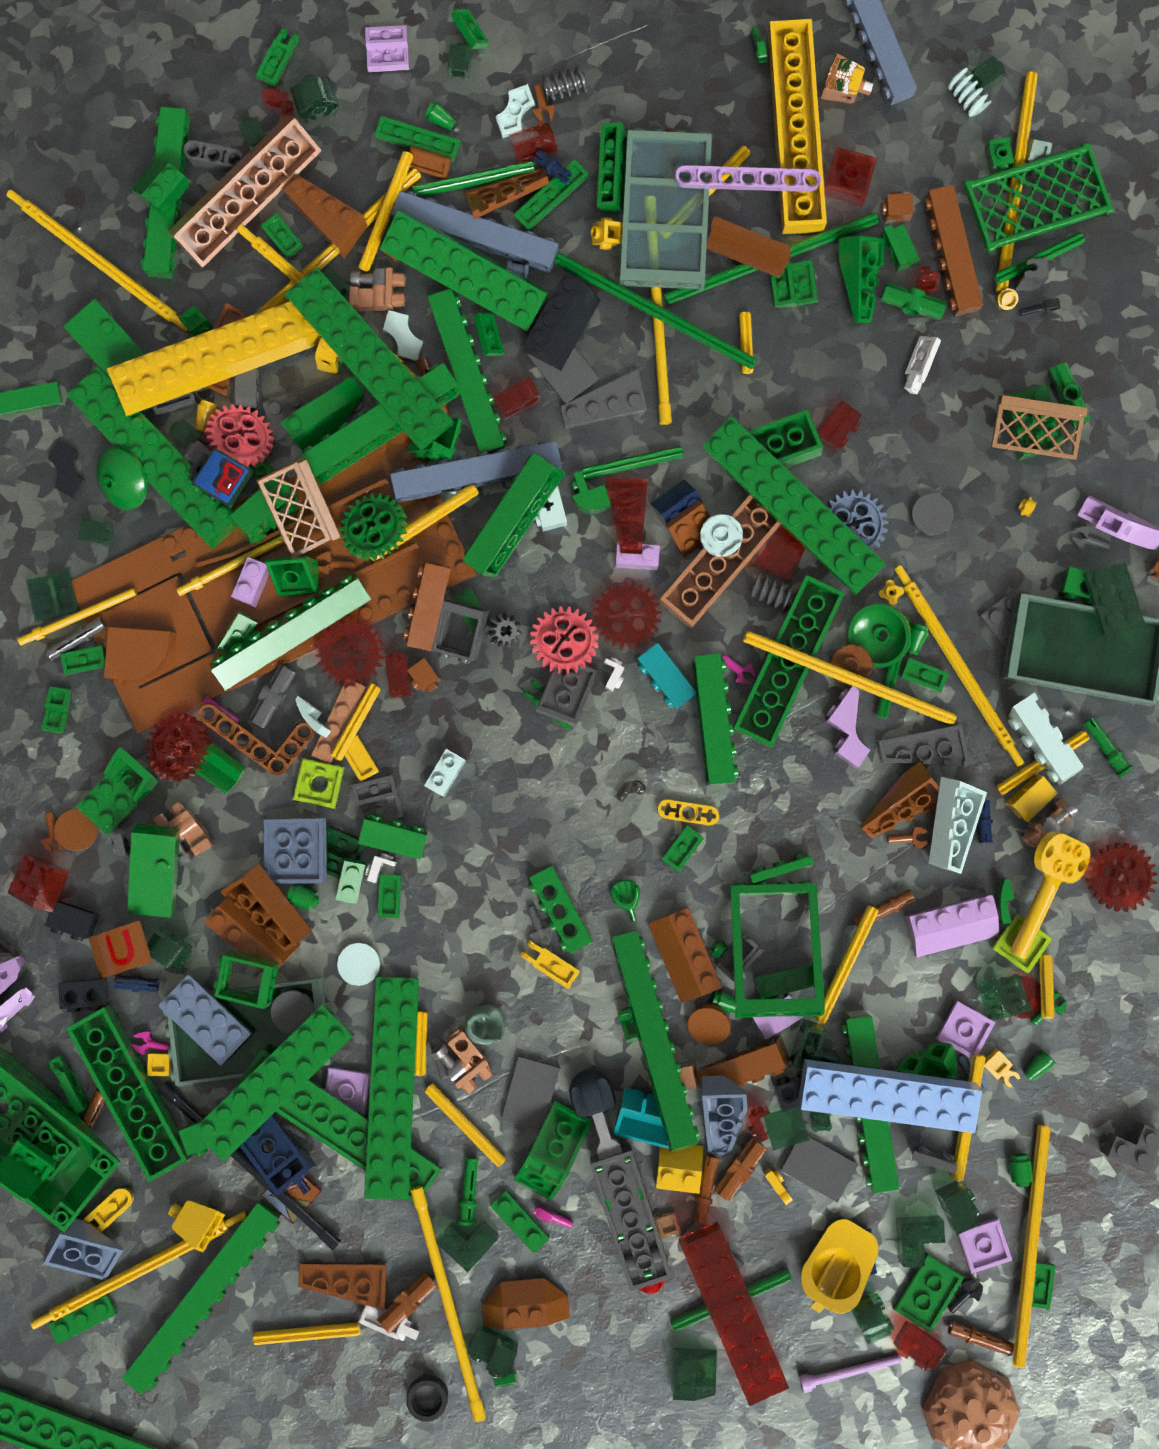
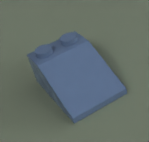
(82, 1250)

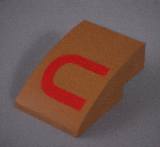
(120, 949)

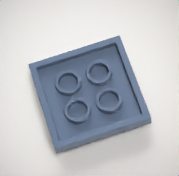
(295, 850)

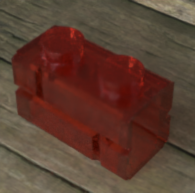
(838, 426)
(919, 1346)

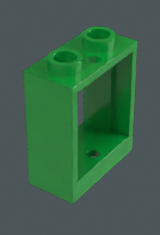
(267, 985)

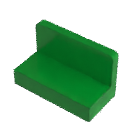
(899, 247)
(220, 769)

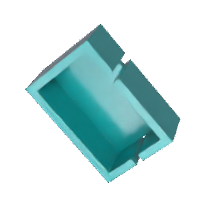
(639, 1119)

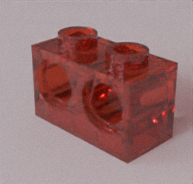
(516, 398)

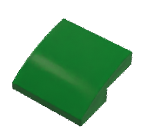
(796, 285)

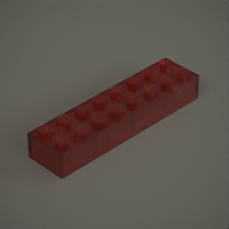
(733, 1313)

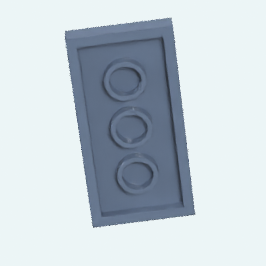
(205, 1019)

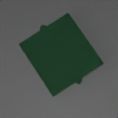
(786, 1128)

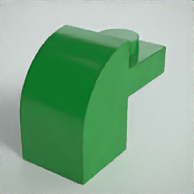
(591, 500)

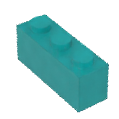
(665, 677)

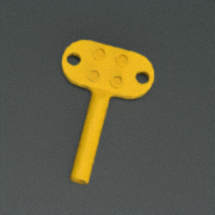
(1061, 861)

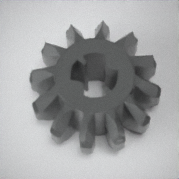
(509, 624)

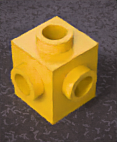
(606, 233)

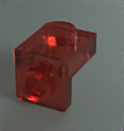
(278, 99)
(756, 1127)

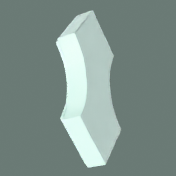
(519, 102)
(398, 327)

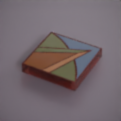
(296, 1193)

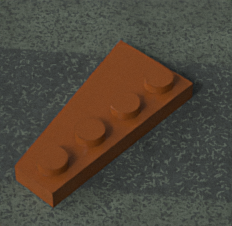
(349, 1282)

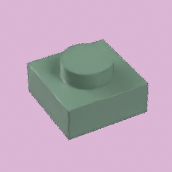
(1038, 149)

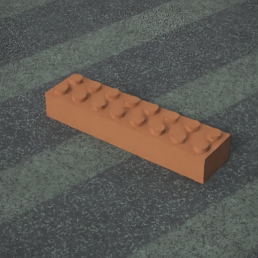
(244, 190)
(710, 575)

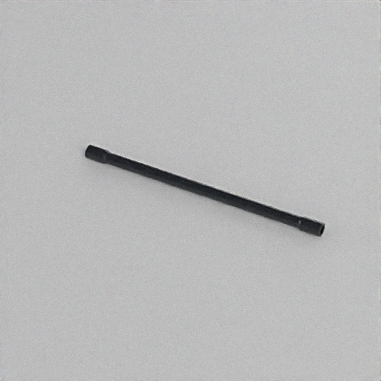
(323, 1232)

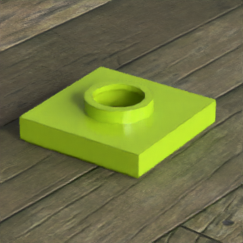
(308, 771)

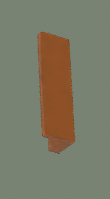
(748, 247)

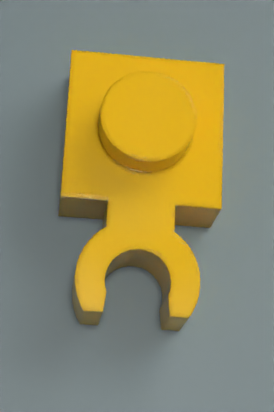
(1000, 1066)
(775, 1180)

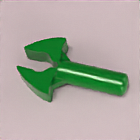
(761, 52)
(1059, 1009)

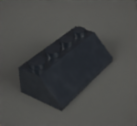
(562, 322)

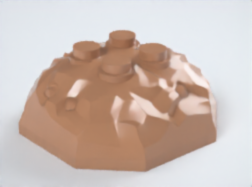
(971, 1407)

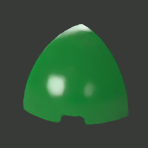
(935, 1061)

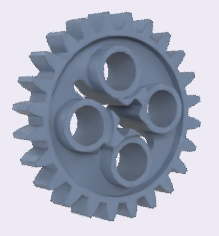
(847, 506)

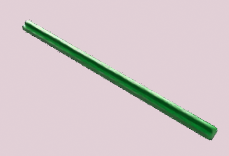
(796, 248)
(655, 311)

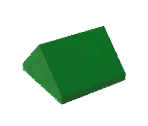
(294, 575)

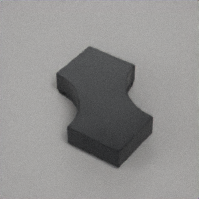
(65, 462)

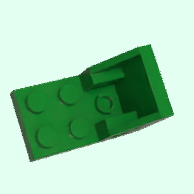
(118, 792)
(553, 1151)

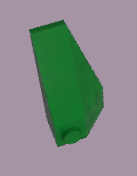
(860, 265)
(323, 414)

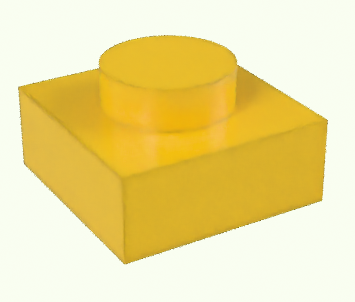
(158, 1064)

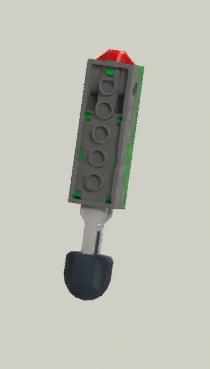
(621, 1189)

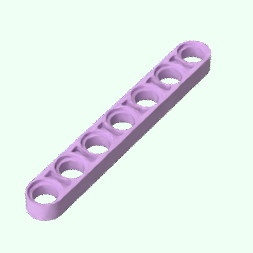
(757, 174)

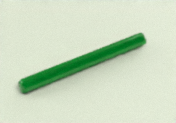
(473, 179)
(754, 1289)

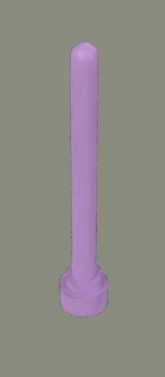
(809, 1382)

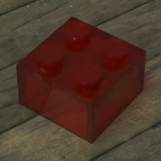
(849, 176)
(38, 882)

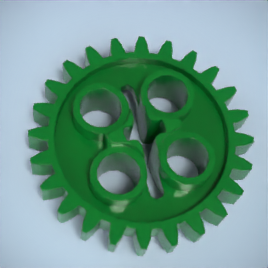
(373, 526)

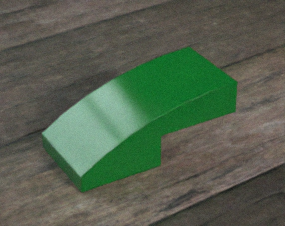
(57, 710)
(1004, 894)

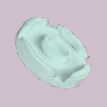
(721, 535)
(358, 964)

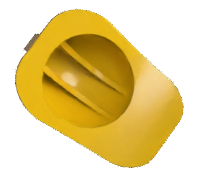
(839, 1267)

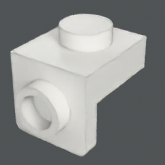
(615, 680)
(374, 869)

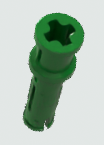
(1114, 755)
(468, 1202)

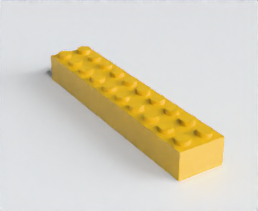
(796, 122)
(211, 357)

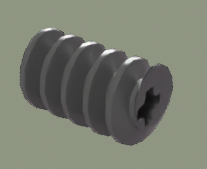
(564, 83)
(773, 592)

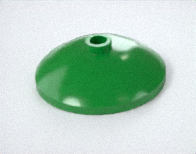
(121, 478)
(867, 628)

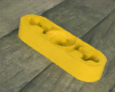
(703, 820)

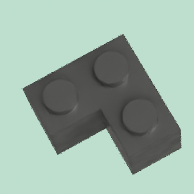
(1138, 1151)

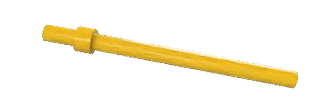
(198, 582)
(40, 632)

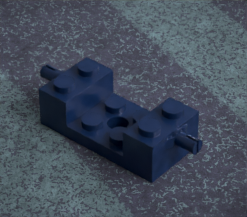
(282, 1166)

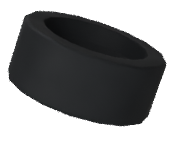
(414, 1410)

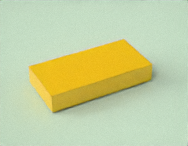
(360, 760)

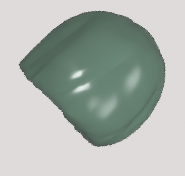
(484, 1025)

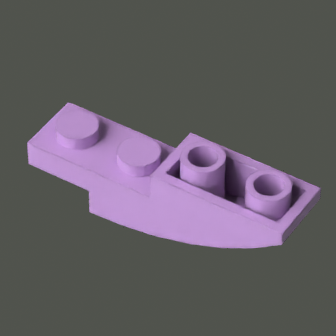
(1119, 524)

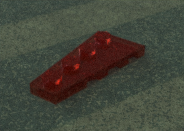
(628, 510)
(781, 555)

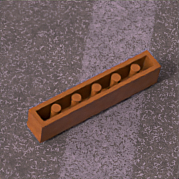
(953, 250)

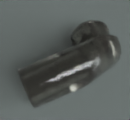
(630, 787)

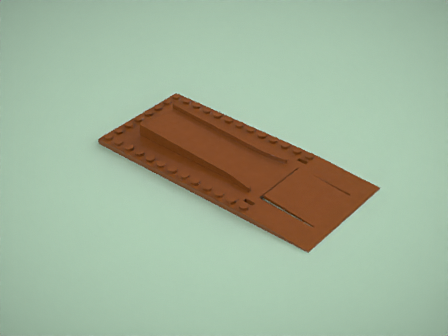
(386, 580)

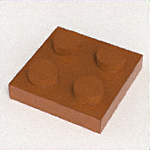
(686, 528)

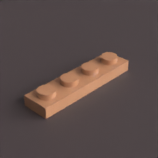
(338, 720)

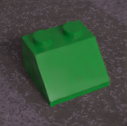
(161, 186)

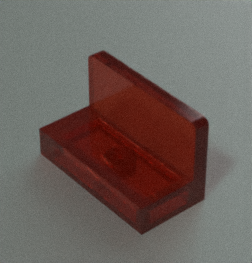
(530, 141)

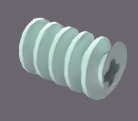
(968, 94)

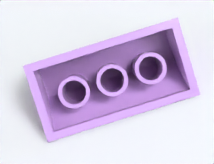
(953, 925)

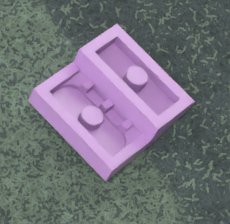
(387, 48)

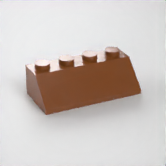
(244, 935)
(684, 955)

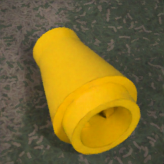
(204, 411)

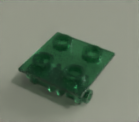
(1004, 997)

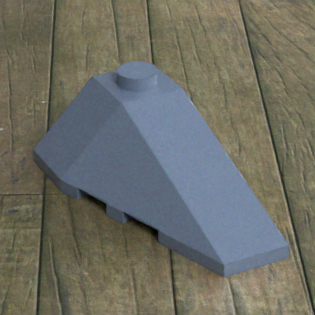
(723, 1112)

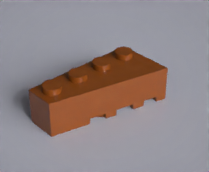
(328, 215)
(268, 907)
(750, 1066)

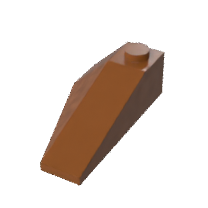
(911, 794)

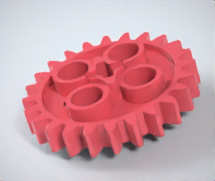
(239, 435)
(579, 651)

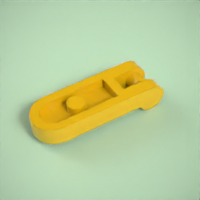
(111, 1208)

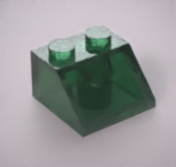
(694, 1374)

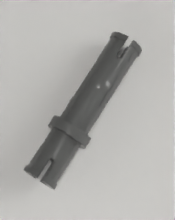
(96, 626)

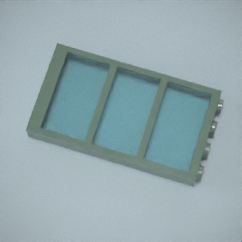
(661, 221)

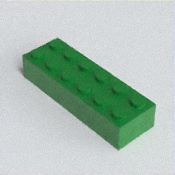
(513, 515)
(713, 719)

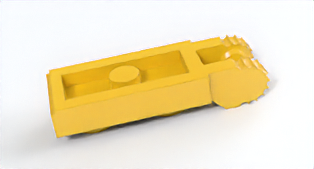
(551, 965)

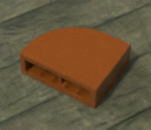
(137, 653)

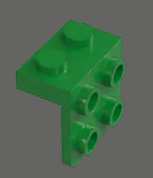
(441, 447)
(24, 1169)

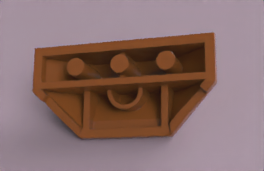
(525, 1304)

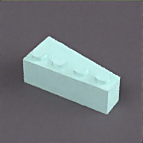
(1044, 740)
(955, 823)

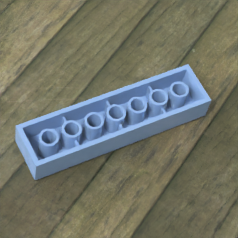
(889, 1096)

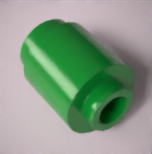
(303, 897)
(1020, 1169)

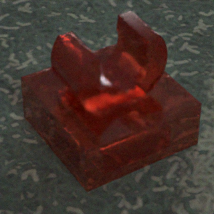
(928, 280)

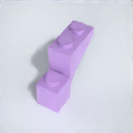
(844, 720)

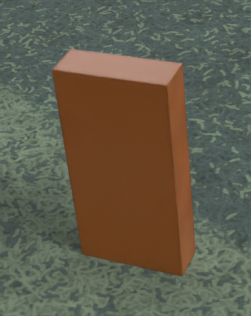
(430, 162)

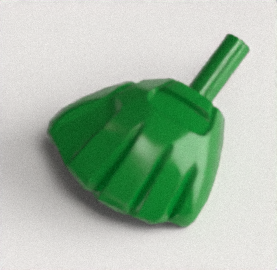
(626, 896)

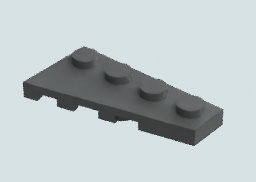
(610, 401)
(284, 406)
(932, 747)

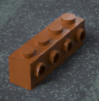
(427, 605)

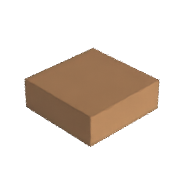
(667, 1224)

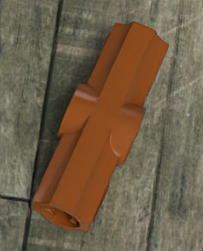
(740, 1169)
(406, 1303)

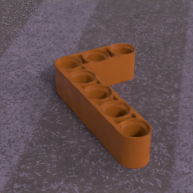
(254, 742)

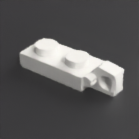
(921, 362)
(369, 1319)

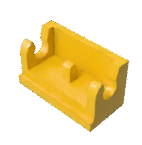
(1031, 797)

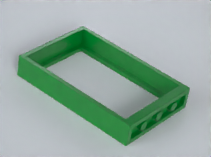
(776, 1007)

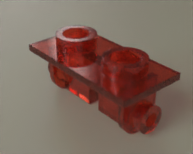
(397, 675)

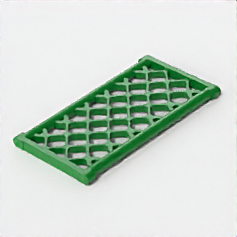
(1084, 148)

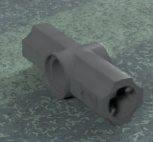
(272, 696)

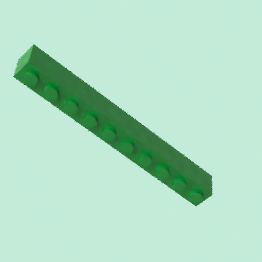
(654, 1042)
(201, 1296)

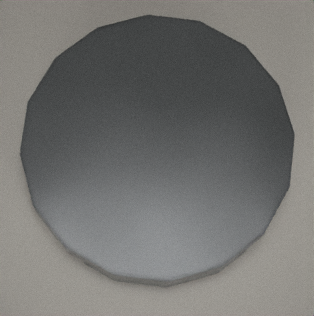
(932, 514)
(291, 1010)

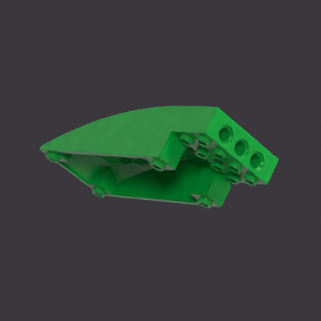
(53, 1127)

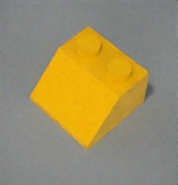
(680, 1169)

